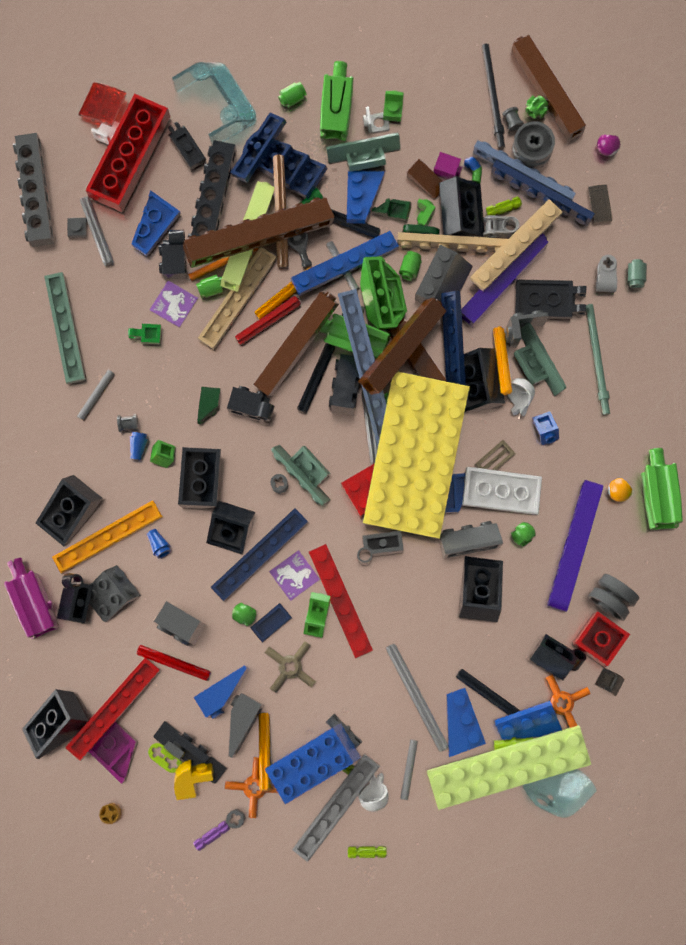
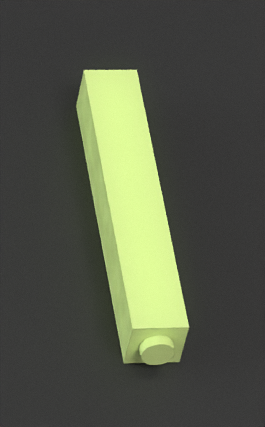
(238, 263)

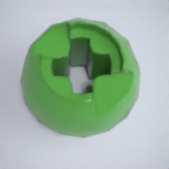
(523, 534)
(244, 614)

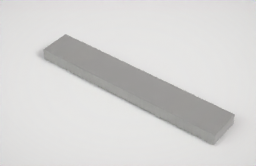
(336, 807)

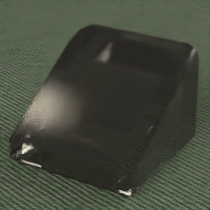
(610, 681)

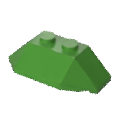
(382, 293)

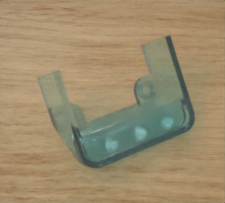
(238, 113)

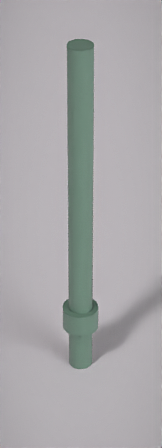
(603, 394)

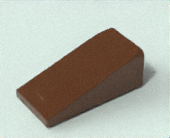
(425, 178)

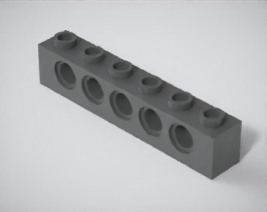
(32, 144)

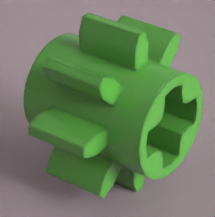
(536, 107)

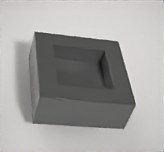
(77, 227)
(175, 749)

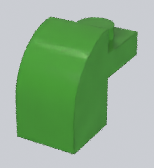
(317, 614)

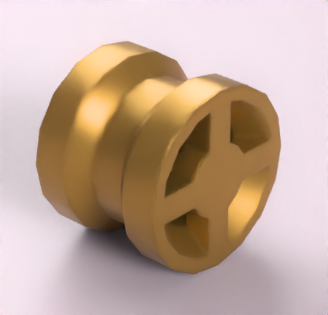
(106, 814)

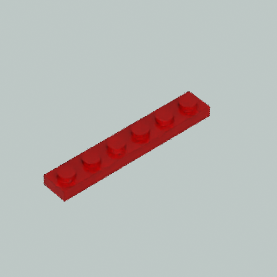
(340, 601)
(112, 709)

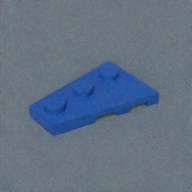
(361, 192)
(155, 222)
(529, 722)
(463, 725)

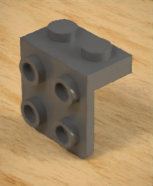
(519, 320)
(111, 592)

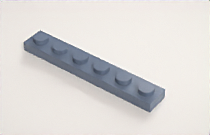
(488, 153)

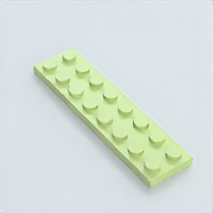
(509, 767)

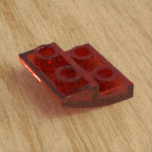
(102, 104)

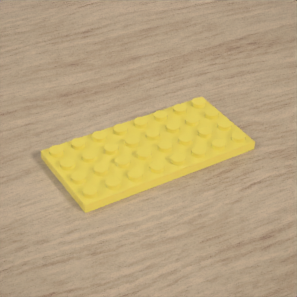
(416, 455)

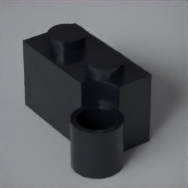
(173, 256)
(250, 404)
(74, 599)
(557, 657)

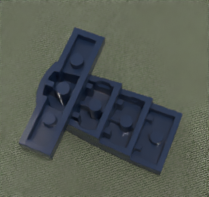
(301, 171)

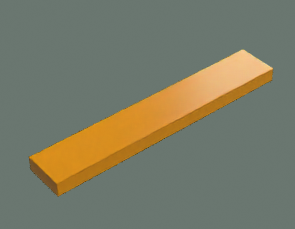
(107, 537)

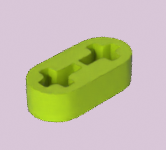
(162, 761)

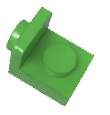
(393, 105)
(428, 211)

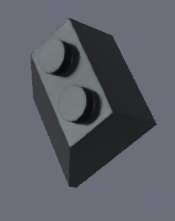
(230, 527)

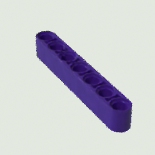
(575, 545)

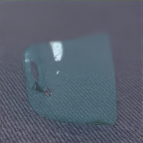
(568, 790)

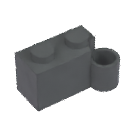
(381, 544)

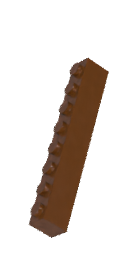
(258, 232)

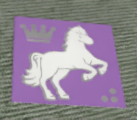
(173, 303)
(294, 575)

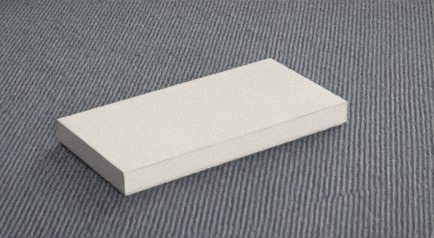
(502, 491)

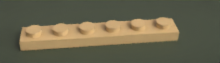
(461, 243)
(516, 245)
(235, 300)

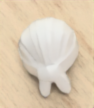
(521, 395)
(374, 795)

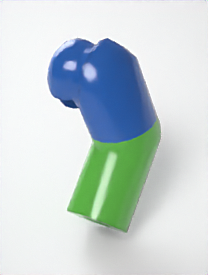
(474, 165)

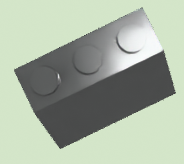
(445, 274)
(470, 539)

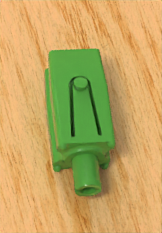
(336, 103)
(338, 336)
(661, 492)

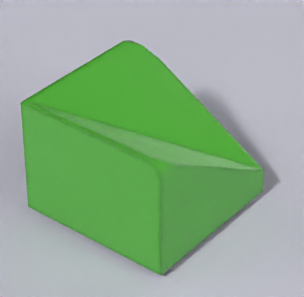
(162, 454)

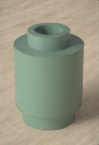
(637, 273)

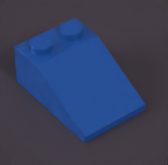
(219, 695)

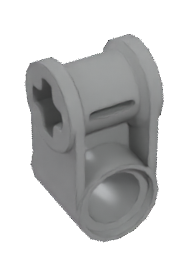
(499, 226)
(607, 277)

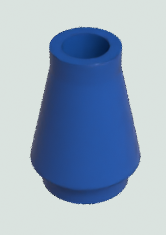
(137, 445)
(159, 545)

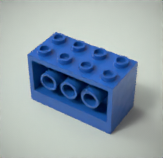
(312, 763)

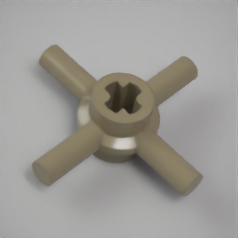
(291, 674)

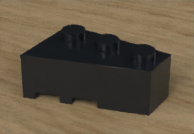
(345, 386)

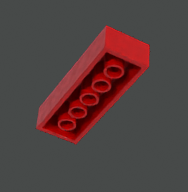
(128, 153)

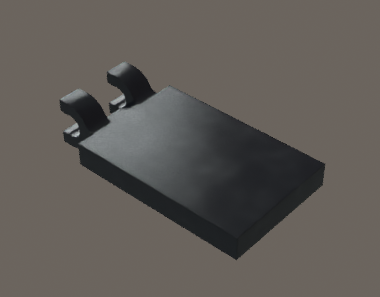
(550, 296)

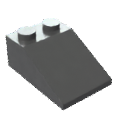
(243, 717)

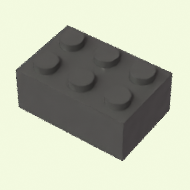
(175, 621)

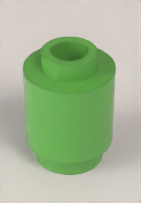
(292, 94)
(410, 265)
(210, 286)

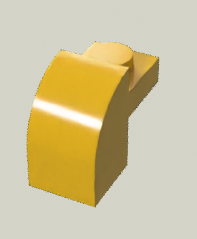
(187, 777)

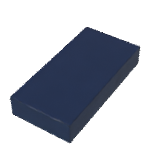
(271, 622)

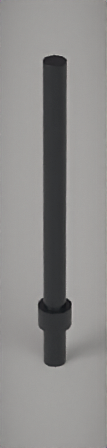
(498, 127)

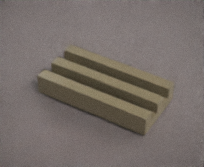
(507, 448)

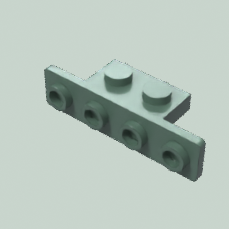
(364, 152)
(536, 361)
(306, 469)

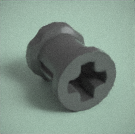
(513, 118)
(127, 422)
(281, 489)
(230, 815)

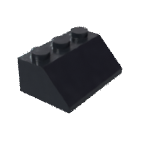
(461, 207)
(483, 379)
(199, 478)

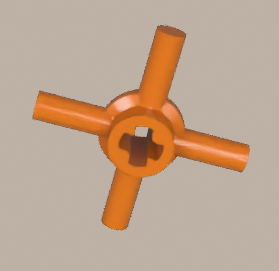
(565, 695)
(249, 792)

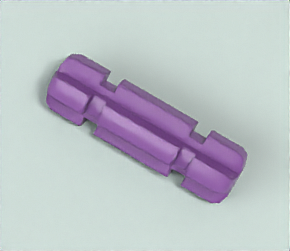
(211, 836)

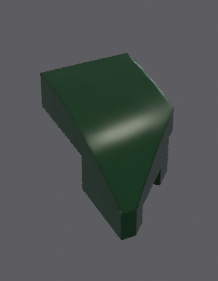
(394, 209)
(208, 403)

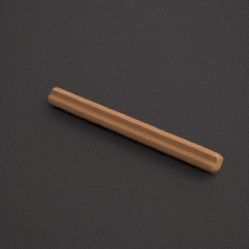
(280, 202)

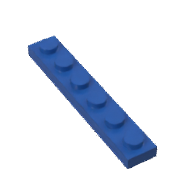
(343, 263)

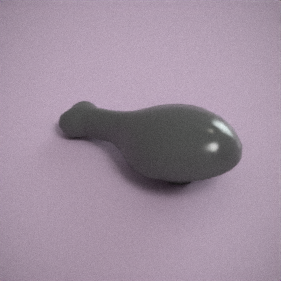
(299, 243)

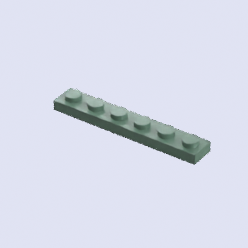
(64, 328)

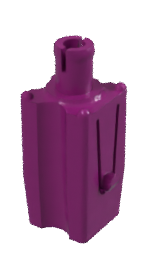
(30, 600)

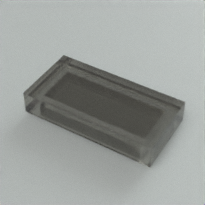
(600, 203)

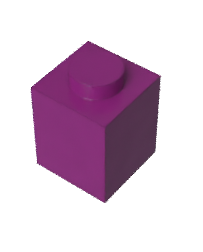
(447, 166)

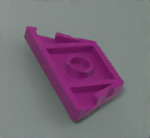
(115, 751)

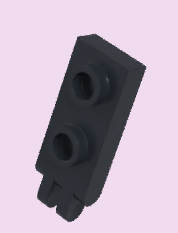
(186, 146)

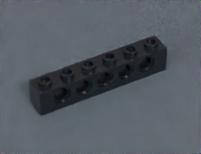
(218, 151)

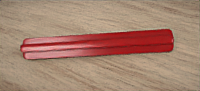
(267, 320)
(173, 662)

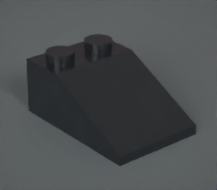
(68, 509)
(481, 589)
(54, 723)

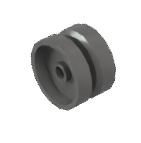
(533, 144)
(614, 597)

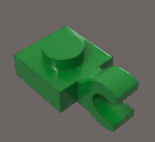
(149, 333)

